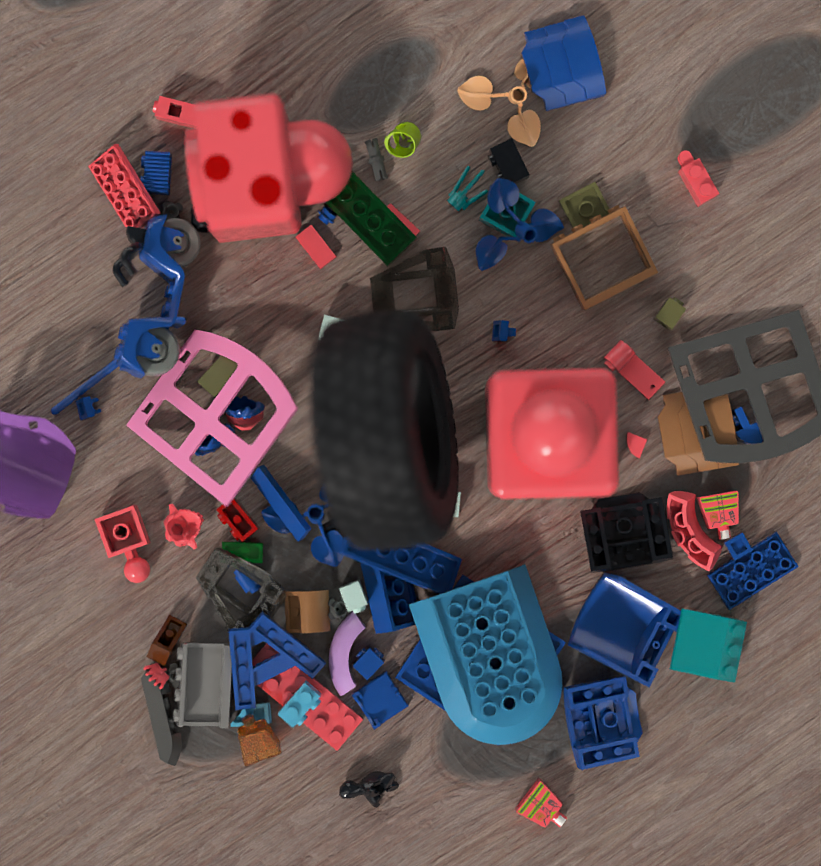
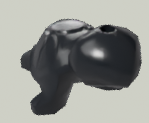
(370, 786)

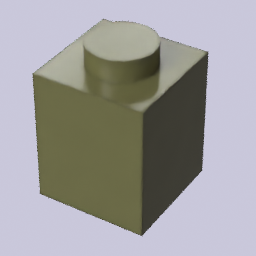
(670, 313)

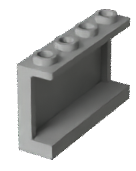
(203, 684)

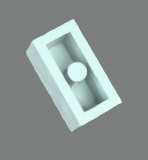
(354, 596)

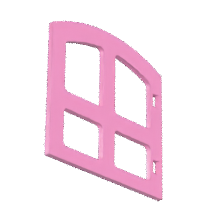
(208, 421)

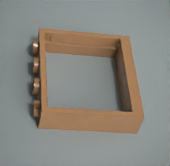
(620, 286)

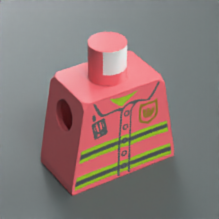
(720, 511)
(541, 805)

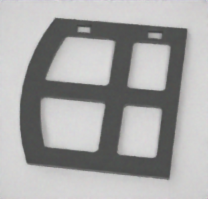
(750, 380)

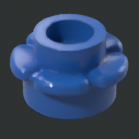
(326, 215)

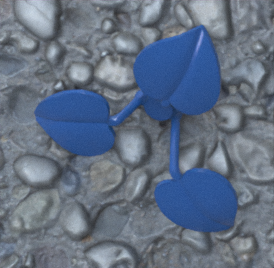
(543, 224)
(324, 547)

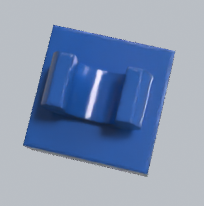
(502, 331)
(85, 407)
(738, 546)

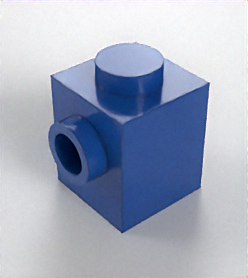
(368, 661)

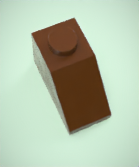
(166, 640)

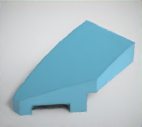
(262, 711)

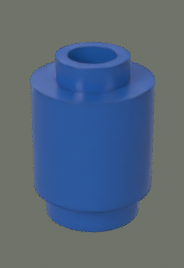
(246, 583)

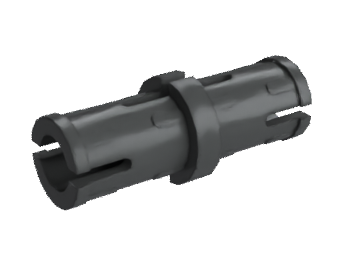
(376, 159)

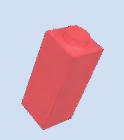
(175, 112)

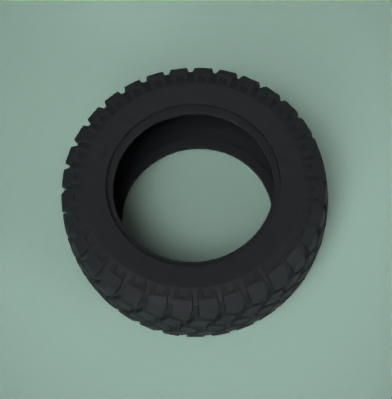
(384, 430)

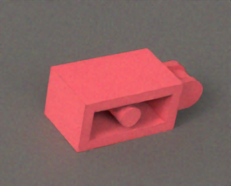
(696, 178)

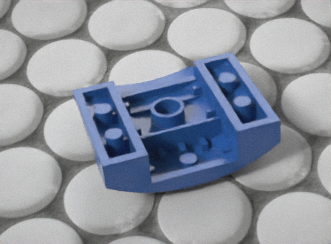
(564, 63)
(602, 722)

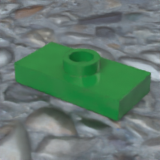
(248, 551)

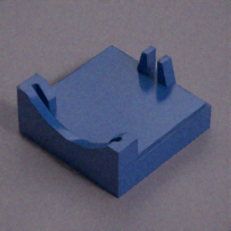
(380, 699)

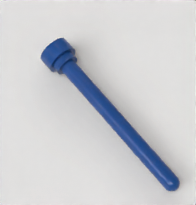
(84, 387)

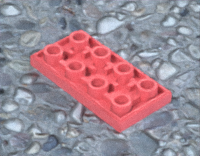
(124, 188)

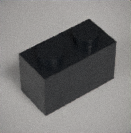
(508, 162)

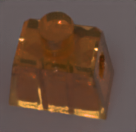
(257, 740)

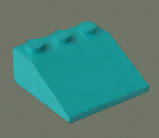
(708, 645)

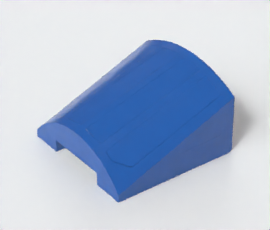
(624, 628)

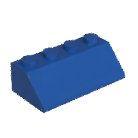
(388, 600)

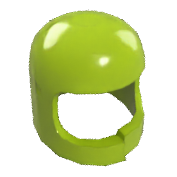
(408, 129)

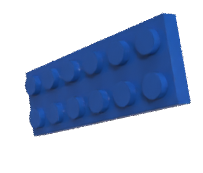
(419, 564)

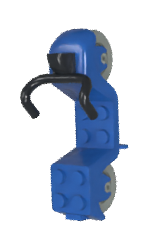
(165, 248)

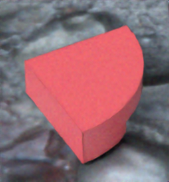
(635, 444)

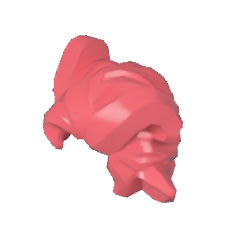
(182, 526)

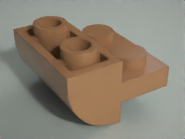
(307, 611)

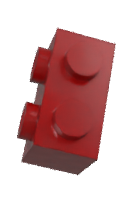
(238, 519)

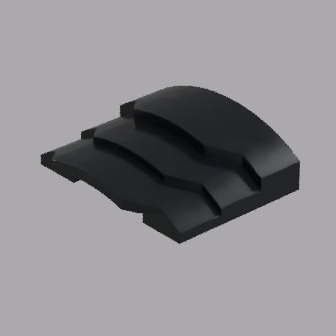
(626, 532)

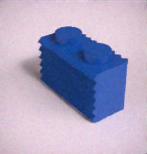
(157, 172)

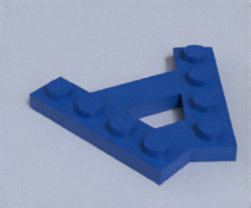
(290, 654)

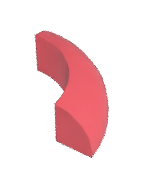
(688, 532)

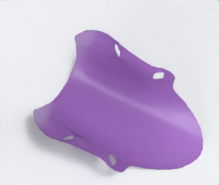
(33, 466)

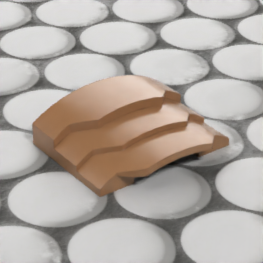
(680, 438)

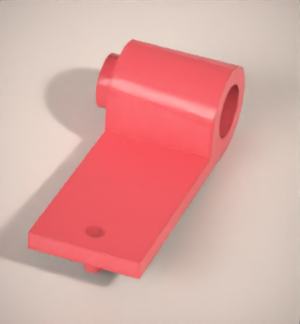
(633, 369)

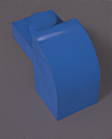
(747, 432)

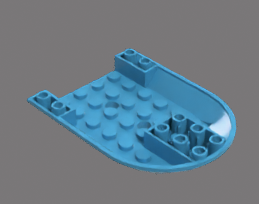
(462, 656)

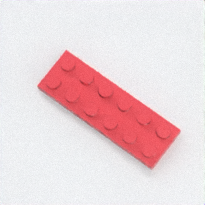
(329, 720)

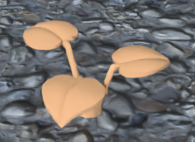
(521, 127)

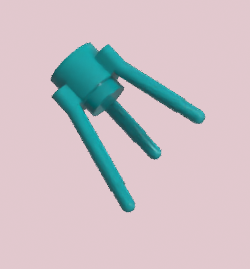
(458, 199)

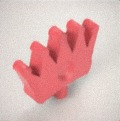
(157, 673)

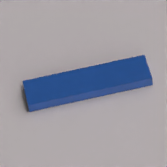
(280, 503)

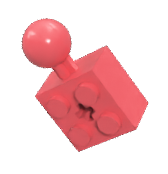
(136, 568)

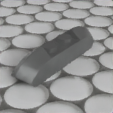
(167, 741)

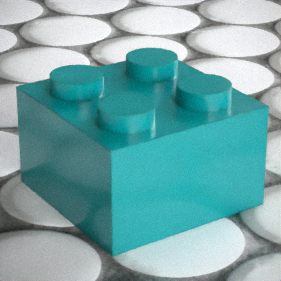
(503, 221)

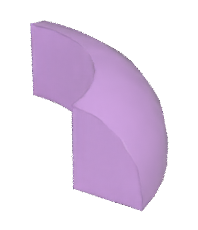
(340, 650)

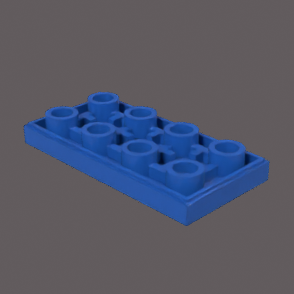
(752, 572)

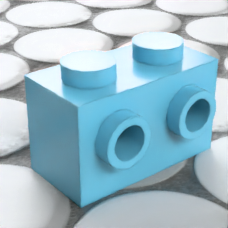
(297, 706)

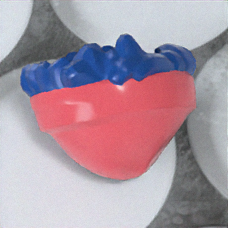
(244, 413)

